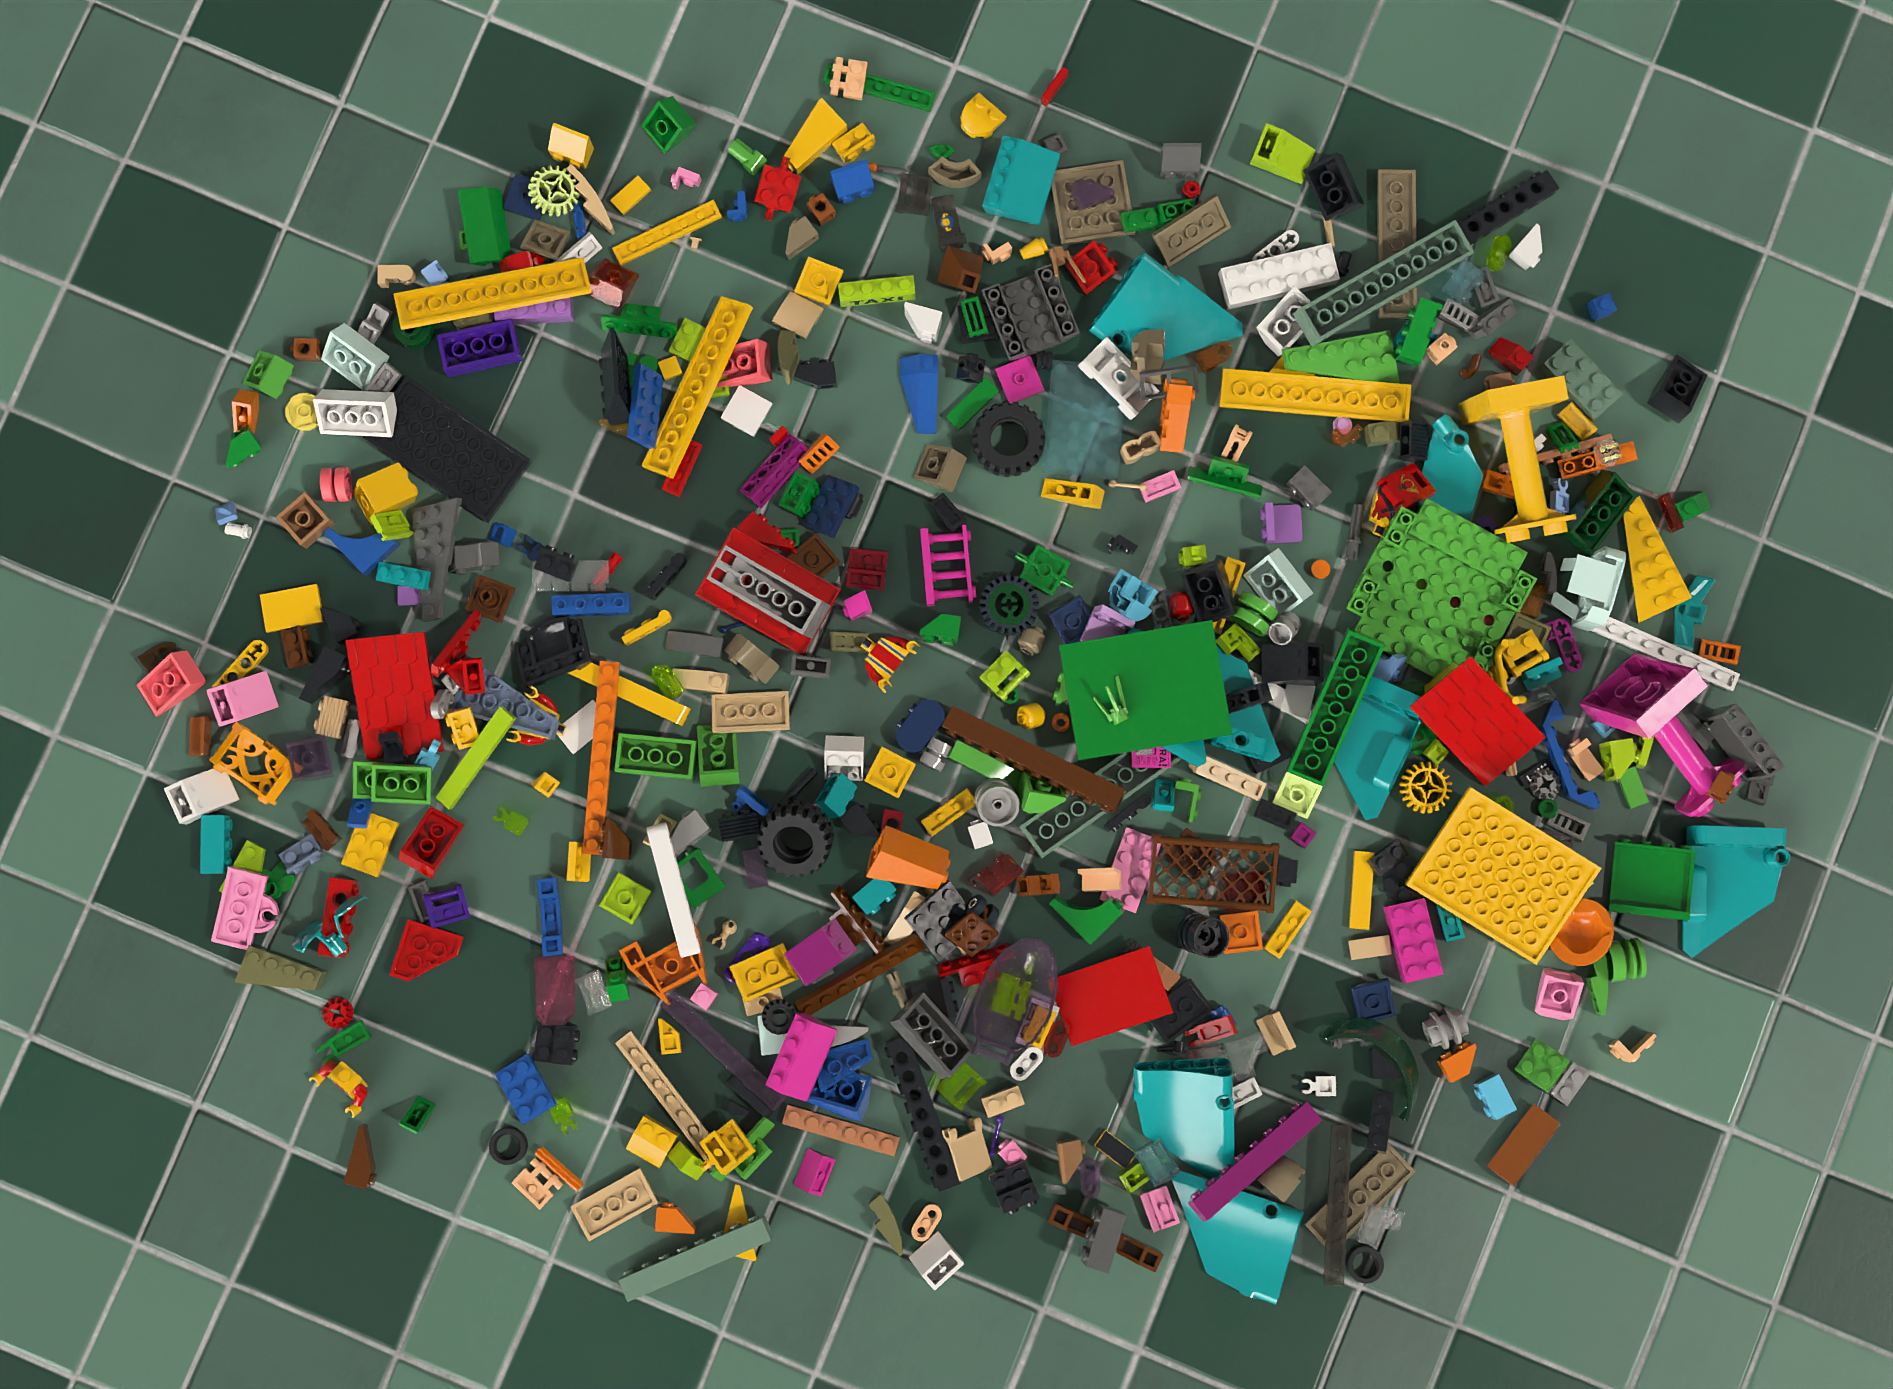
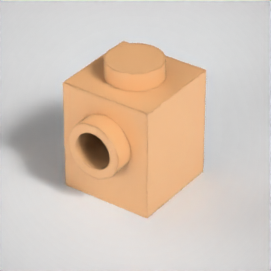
(1441, 348)

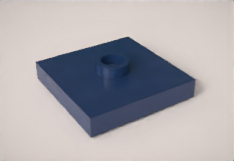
(519, 201)
(1070, 619)
(1373, 1000)

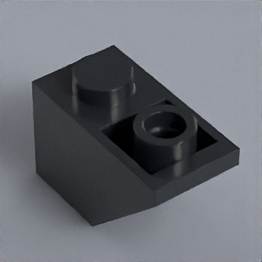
(858, 823)

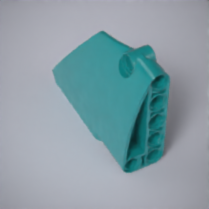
(1159, 300)
(1731, 879)

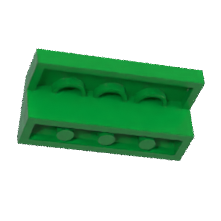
(484, 225)

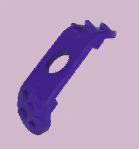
(756, 944)

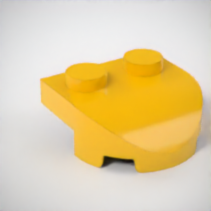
(980, 117)

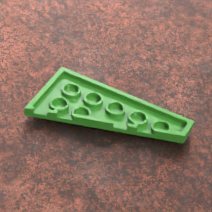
(1353, 358)

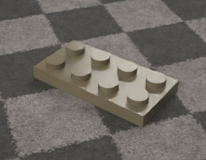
(1191, 230)

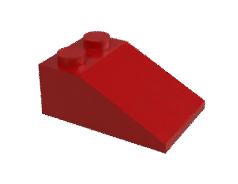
(430, 842)

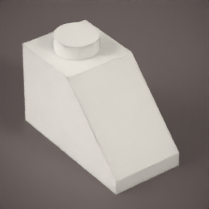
(1528, 250)

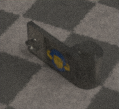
(947, 223)

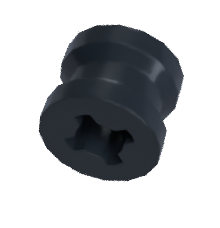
(1044, 360)

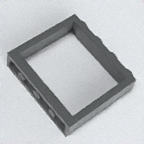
(1742, 742)

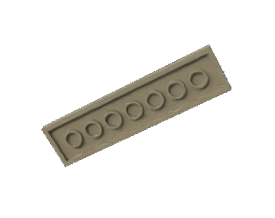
(1396, 228)

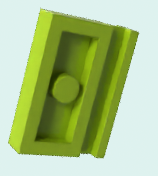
(687, 340)
(391, 525)

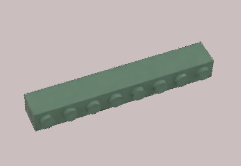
(696, 1258)

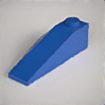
(920, 383)

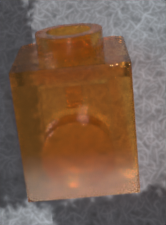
(1352, 436)

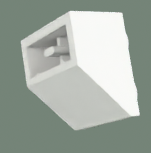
(844, 755)
(936, 1260)

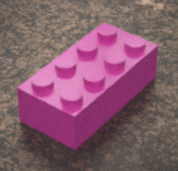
(1413, 940)

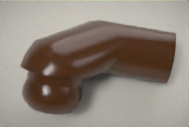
(1472, 369)

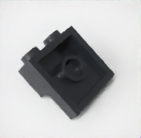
(556, 1044)
(1014, 1187)

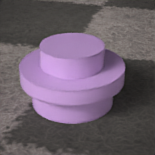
(1342, 424)

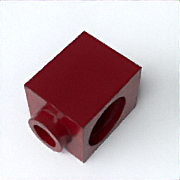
(891, 814)

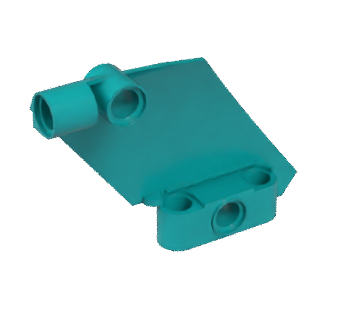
(1452, 469)
(1248, 723)

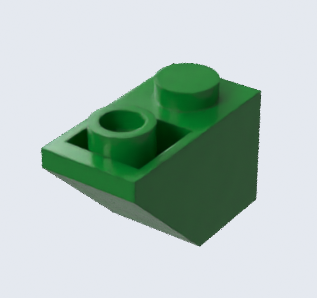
(241, 445)
(616, 979)

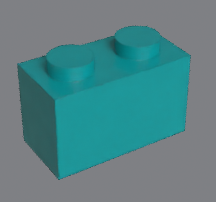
(835, 795)
(874, 894)

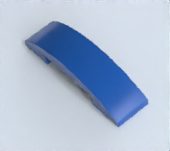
(550, 917)

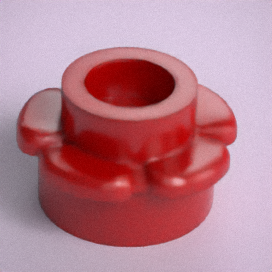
(1188, 193)

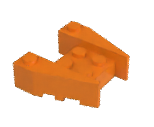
(1175, 414)
(665, 968)

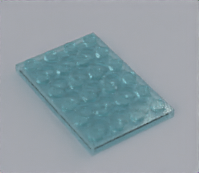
(1081, 425)

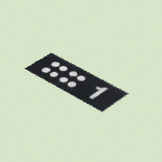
(1526, 778)

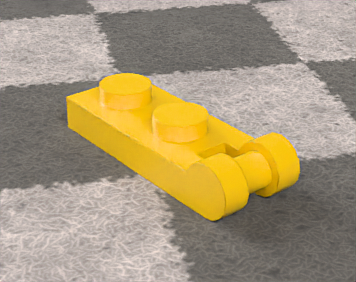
(648, 626)

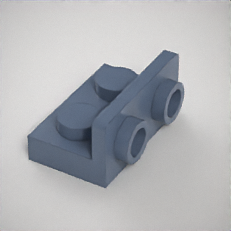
(301, 854)

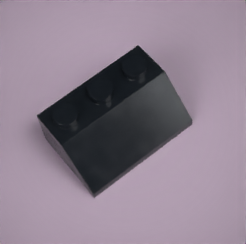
(1333, 187)

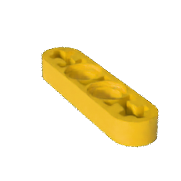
(236, 665)

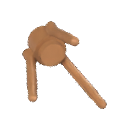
(1058, 258)

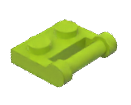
(1000, 671)
(1643, 753)

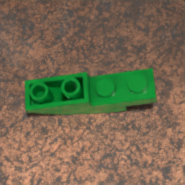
(1155, 217)

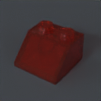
(612, 283)
(1000, 874)

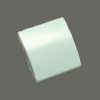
(770, 1042)

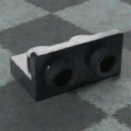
(556, 564)

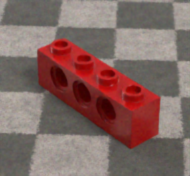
(335, 889)

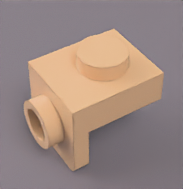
(1001, 253)

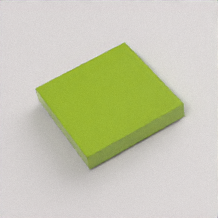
(625, 898)

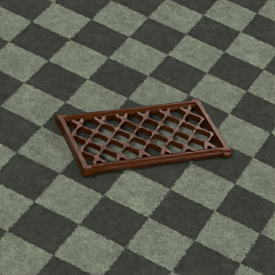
(1266, 848)

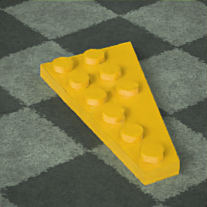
(1653, 572)

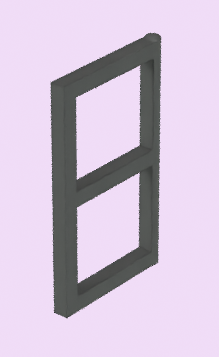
(1167, 371)

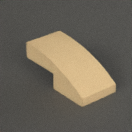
(1370, 947)

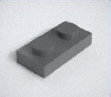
(1486, 291)

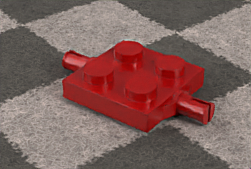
(777, 188)

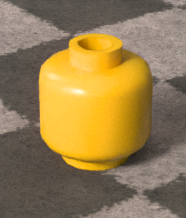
(1030, 716)

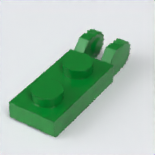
(345, 1040)

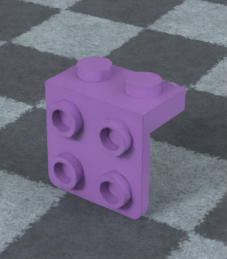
(1281, 523)

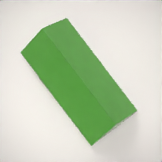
(392, 782)

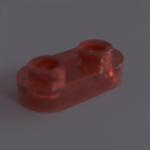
(1056, 1038)

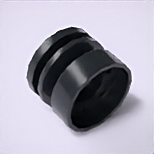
(1203, 935)

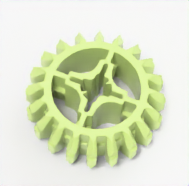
(547, 205)

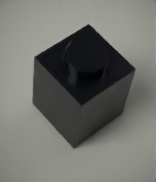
(1286, 872)

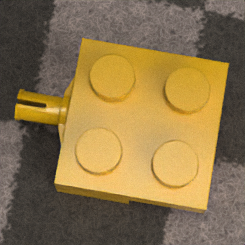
(726, 1148)

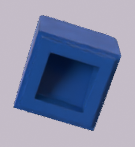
(502, 534)

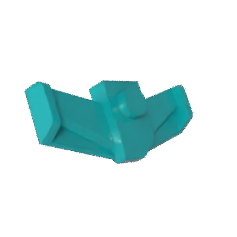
(1691, 612)

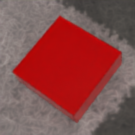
(779, 436)

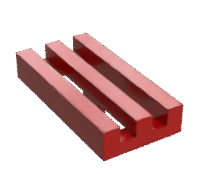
(1054, 86)

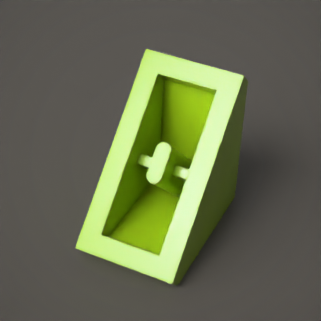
(686, 1160)
(1133, 1177)

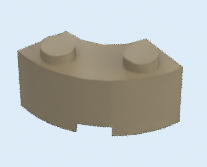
(954, 174)
(752, 658)

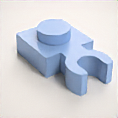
(1559, 498)

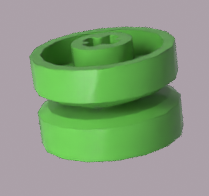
(1254, 613)

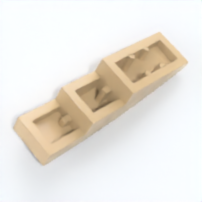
(593, 204)

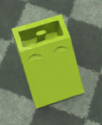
(1282, 154)

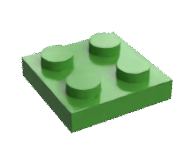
(1542, 1065)

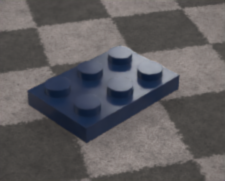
(831, 506)

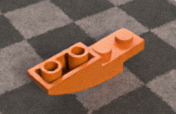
(1587, 463)

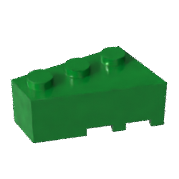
(1417, 331)

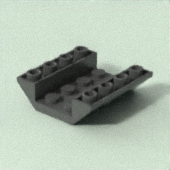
(1031, 314)

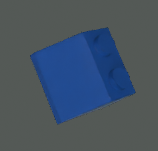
(852, 181)

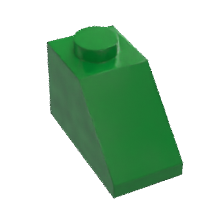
(1693, 506)

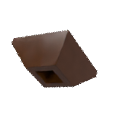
(960, 269)
(616, 842)

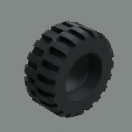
(1016, 415)
(789, 860)

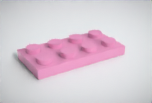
(1134, 863)

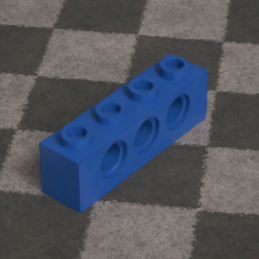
(591, 605)

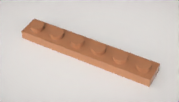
(1548, 456)
(840, 1130)

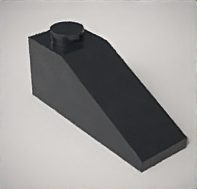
(1248, 697)

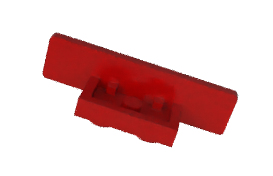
(970, 968)

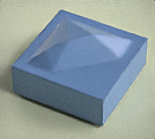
(226, 513)

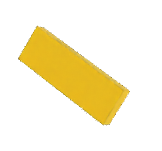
(949, 812)
(1287, 929)

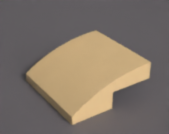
(797, 315)

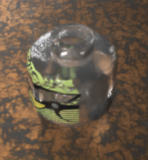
(1607, 452)

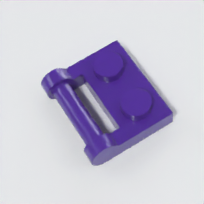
(448, 912)

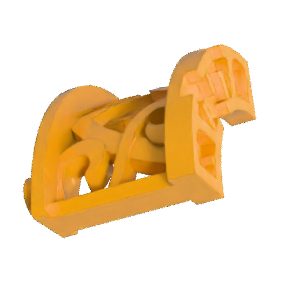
(245, 740)

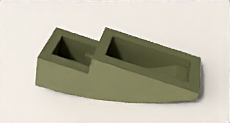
(788, 354)
(887, 1223)

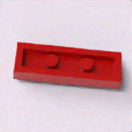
(676, 485)

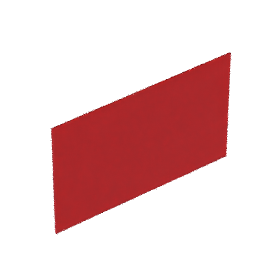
(1112, 996)

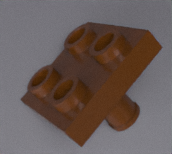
(490, 598)

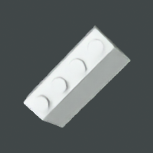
(356, 412)

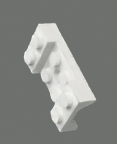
(1104, 364)

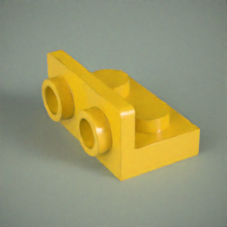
(854, 142)
(463, 727)
(578, 863)

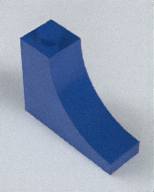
(363, 552)

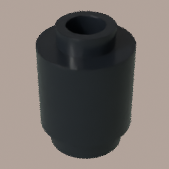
(855, 506)

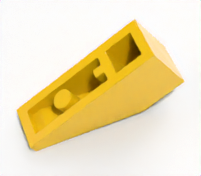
(1073, 493)

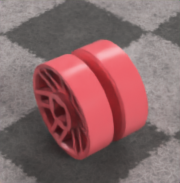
(336, 484)

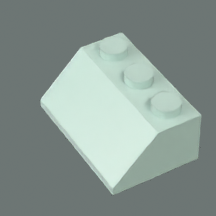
(353, 356)
(1278, 582)

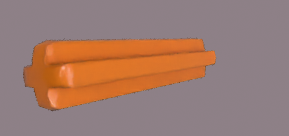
(557, 1167)

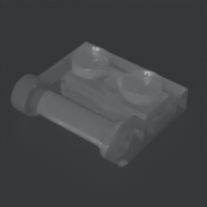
(594, 992)

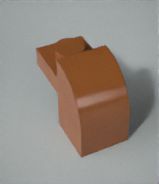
(1038, 885)

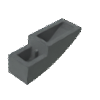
(694, 644)

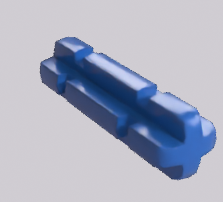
(579, 220)

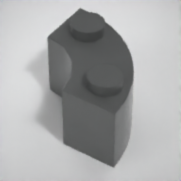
(475, 557)

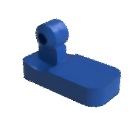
(747, 796)

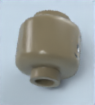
(1032, 640)

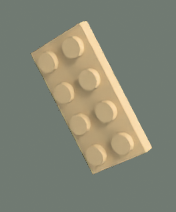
(750, 712)
(614, 1204)

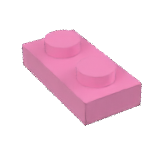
(1160, 486)

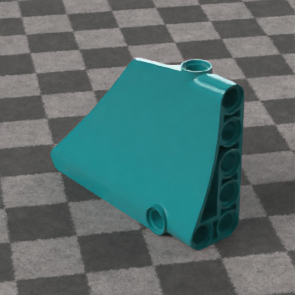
(1185, 1109)

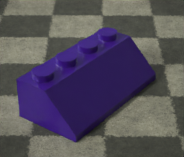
(479, 348)

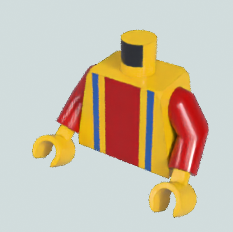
(885, 657)
(547, 704)
(346, 1080)

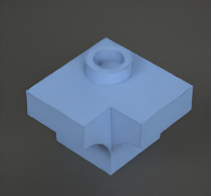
(1390, 668)

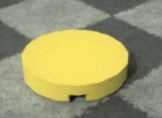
(301, 412)

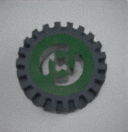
(1007, 585)

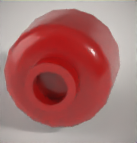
(1180, 606)

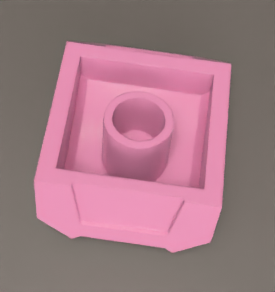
(1558, 994)

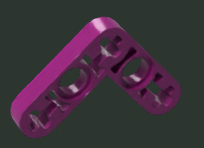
(1555, 634)

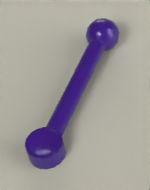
(999, 1119)

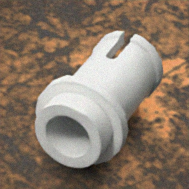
(238, 530)

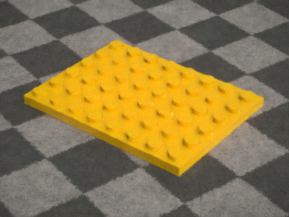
(1503, 875)

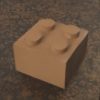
(305, 520)

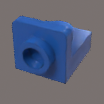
(741, 205)

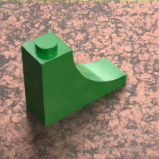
(1089, 920)

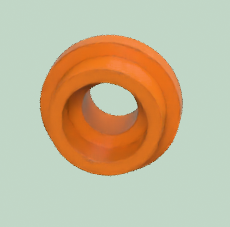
(1065, 717)

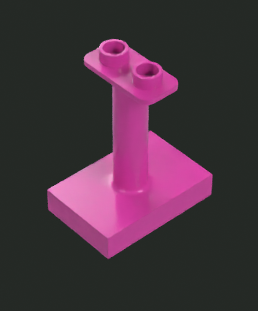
(1644, 700)

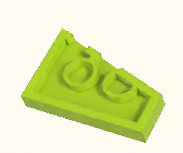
(249, 858)

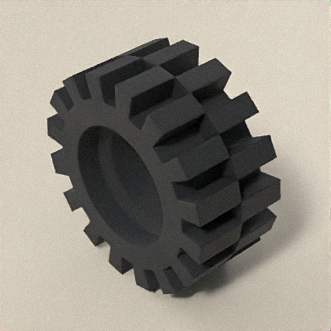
(767, 1016)

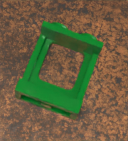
(708, 888)

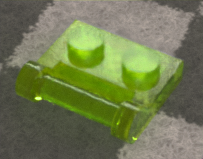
(950, 1086)

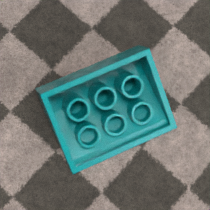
(1020, 181)

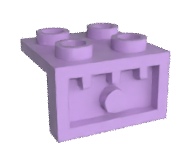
(1105, 623)

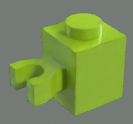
(1192, 556)

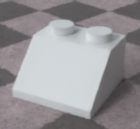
(923, 321)

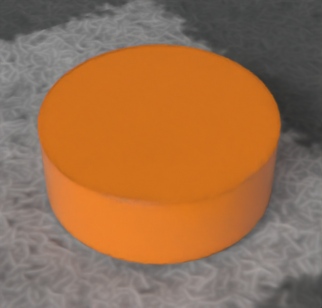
(1320, 569)

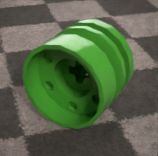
(1625, 960)

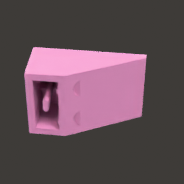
(242, 698)

